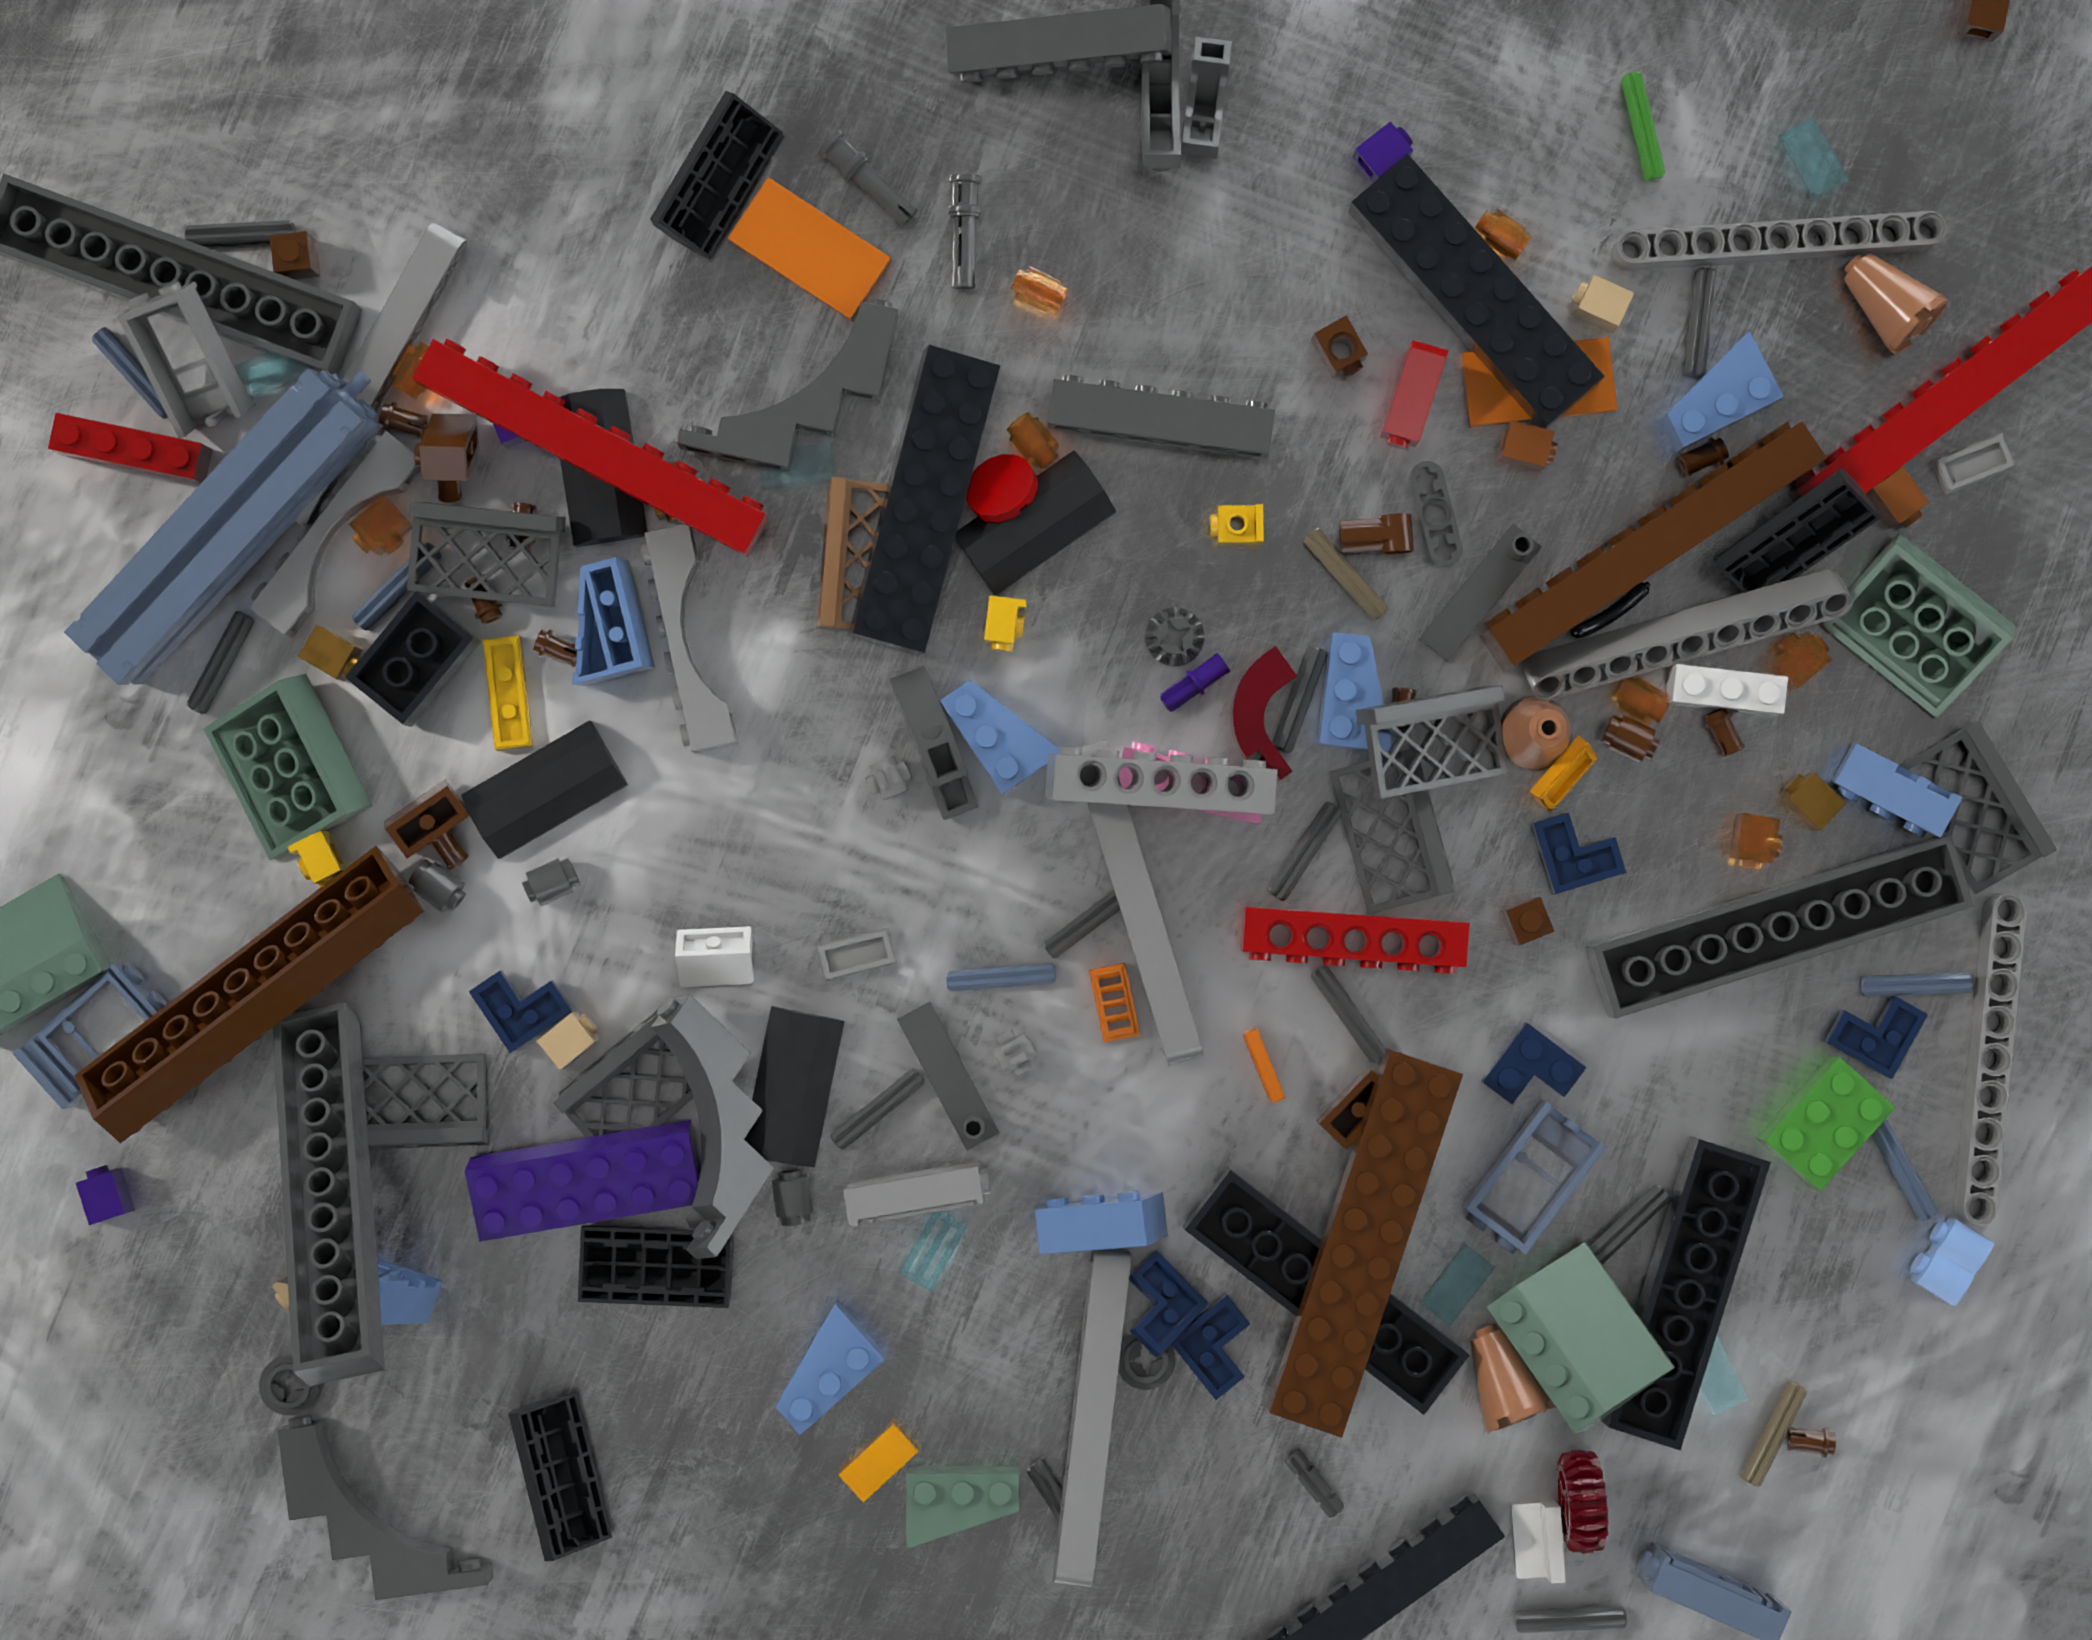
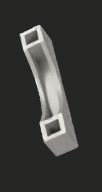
(674, 564)
(290, 593)

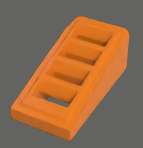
(1107, 972)

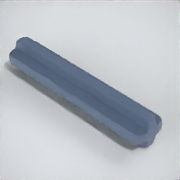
(128, 367)
(389, 593)
(1001, 977)
(1916, 984)
(1904, 1172)

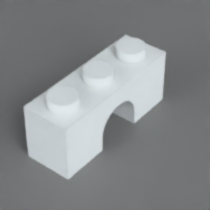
(1726, 689)

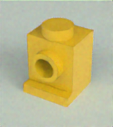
(1250, 535)
(1004, 623)
(319, 857)

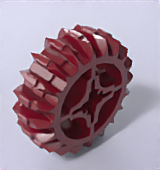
(1582, 1501)

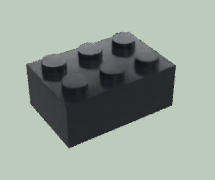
(413, 659)

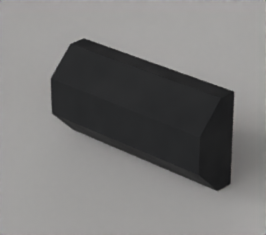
(716, 175)
(594, 507)
(1063, 510)
(1800, 534)
(543, 790)
(794, 1085)
(651, 1268)
(560, 1475)

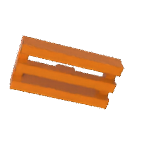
(1263, 1065)

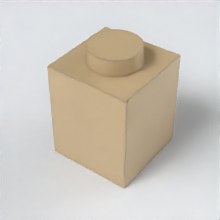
(1601, 303)
(569, 1039)

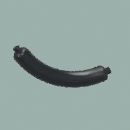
(1612, 613)

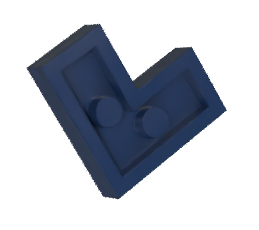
(1568, 863)
(517, 1019)
(1880, 1046)
(1530, 1056)
(1173, 1299)
(1203, 1341)

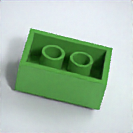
(1825, 1122)

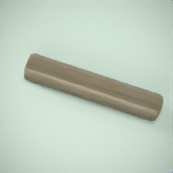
(1345, 574)
(1774, 1434)

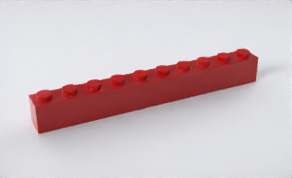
(1963, 387)
(590, 447)

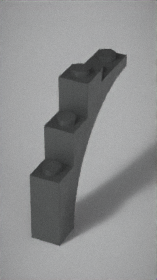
(1161, 103)

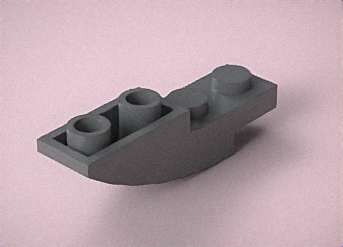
(934, 742)

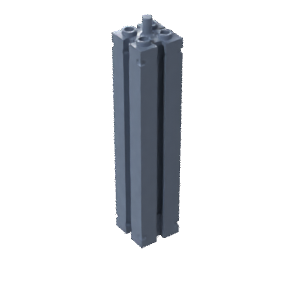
(225, 525)

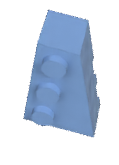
(1725, 395)
(611, 624)
(1349, 685)
(998, 737)
(1895, 791)
(1101, 1223)
(405, 1294)
(831, 1367)

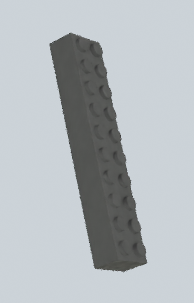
(135, 259)
(1779, 926)
(327, 1196)

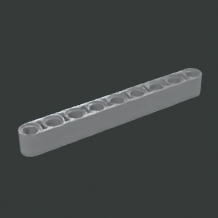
(1793, 231)
(400, 325)
(1687, 634)
(1143, 923)
(1998, 1076)
(1091, 1417)

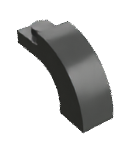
(1206, 97)

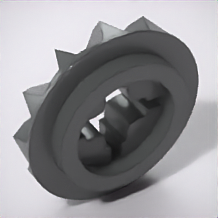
(1168, 652)
(1133, 1372)
(275, 1394)

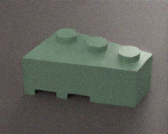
(957, 1498)

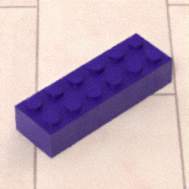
(583, 1180)

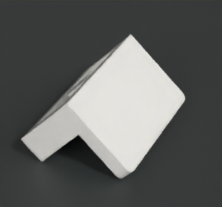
(714, 956)
(1538, 1541)

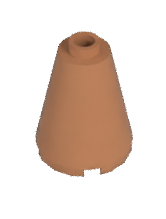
(1893, 301)
(1523, 733)
(1504, 1381)

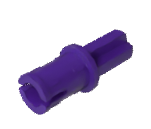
(1194, 683)

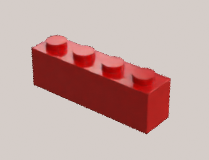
(130, 448)

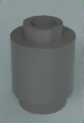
(551, 881)
(437, 886)
(792, 1197)

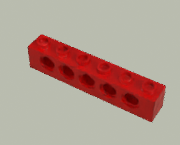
(1450, 936)

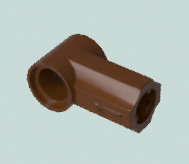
(1386, 534)

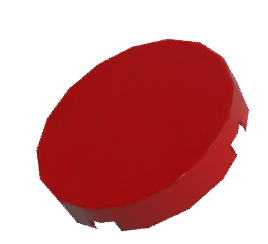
(1001, 488)

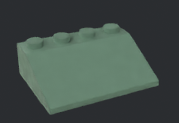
(1920, 626)
(287, 765)
(44, 952)
(1580, 1338)

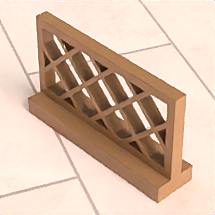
(836, 545)

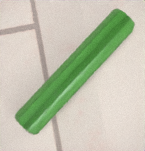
(1643, 126)

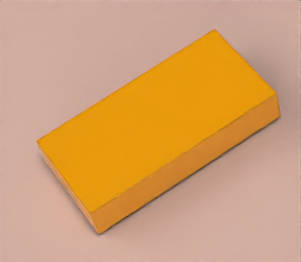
(1564, 774)
(878, 1462)

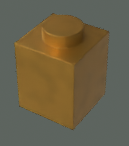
(330, 653)
(1812, 800)

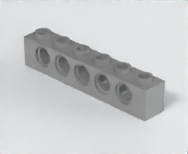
(1255, 796)

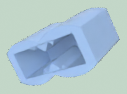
(1950, 1261)

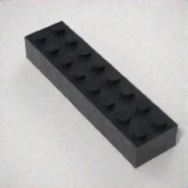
(1475, 292)
(924, 500)
(1279, 1257)
(1692, 1283)

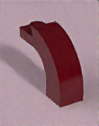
(1248, 708)

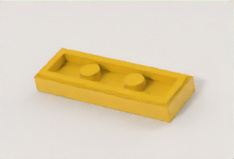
(507, 693)

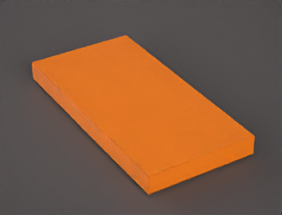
(809, 249)
(1492, 404)

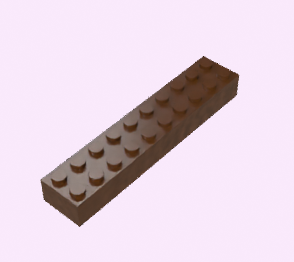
(1659, 541)
(247, 995)
(1364, 1242)

